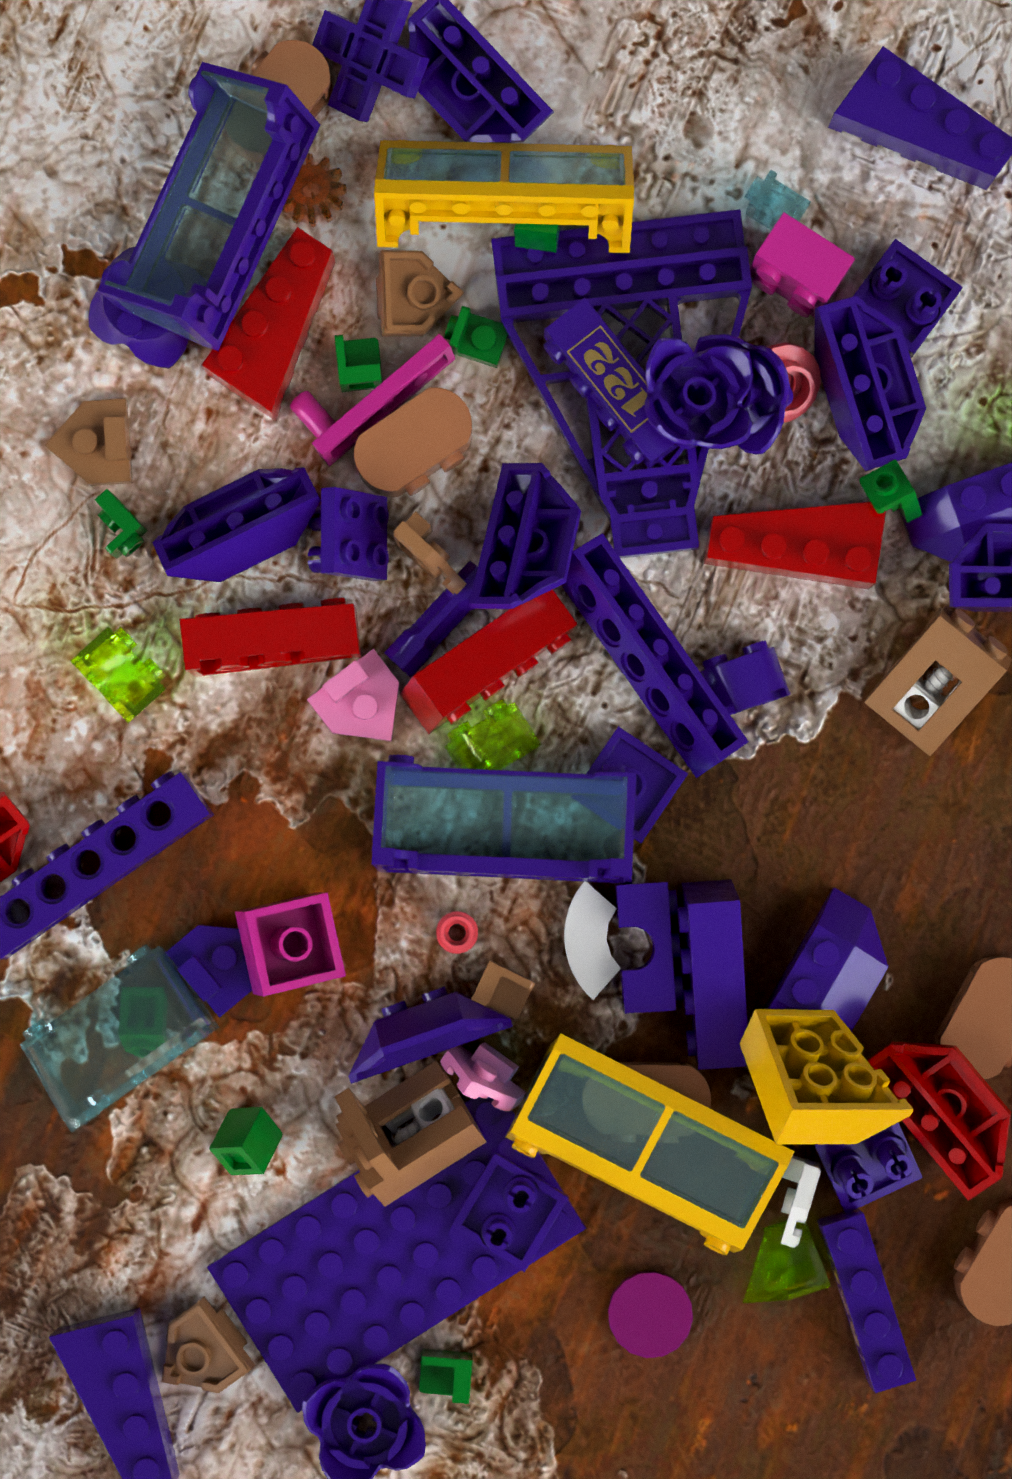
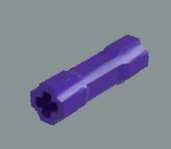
(433, 626)

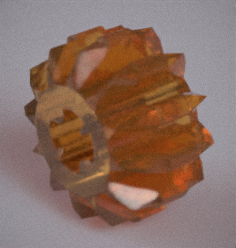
(317, 204)

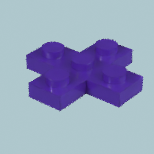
(369, 56)

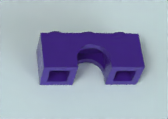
(653, 984)

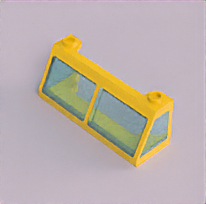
(504, 186)
(649, 1143)

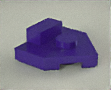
(213, 965)

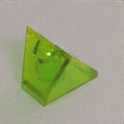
(784, 1270)

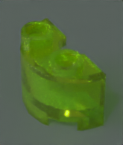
(120, 673)
(493, 741)

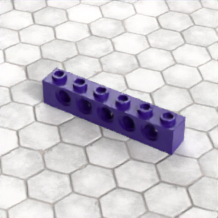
(651, 657)
(187, 813)

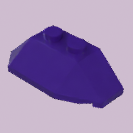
(471, 80)
(868, 381)
(959, 509)
(238, 525)
(526, 538)
(983, 571)
(835, 963)
(424, 1030)

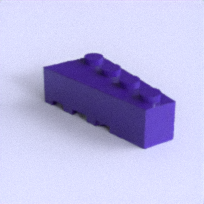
(922, 122)
(715, 973)
(120, 1391)

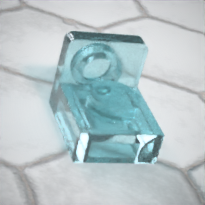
(772, 198)

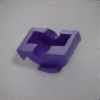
(746, 679)

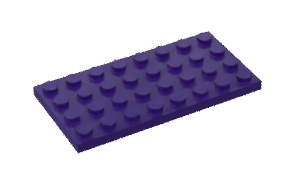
(361, 1279)

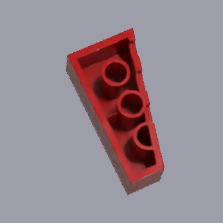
(273, 325)
(807, 543)
(270, 638)
(487, 659)

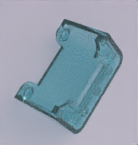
(117, 1036)

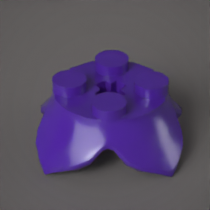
(146, 340)
(715, 376)
(768, 393)
(359, 1454)

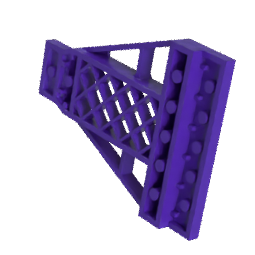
(667, 265)

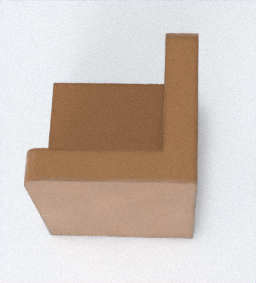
(503, 990)

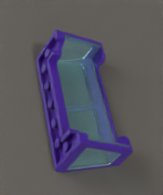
(215, 206)
(504, 822)

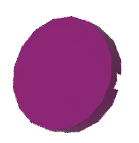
(650, 1314)

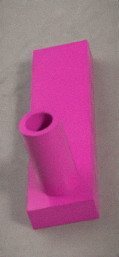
(339, 436)

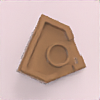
(411, 293)
(96, 442)
(430, 557)
(204, 1349)

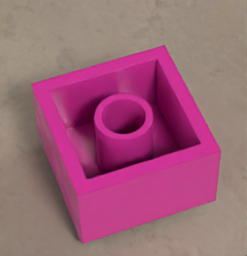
(799, 266)
(290, 944)

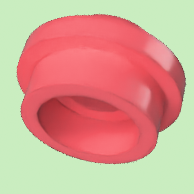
(447, 942)

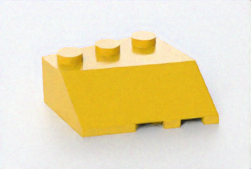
(816, 1079)

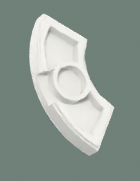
(587, 940)

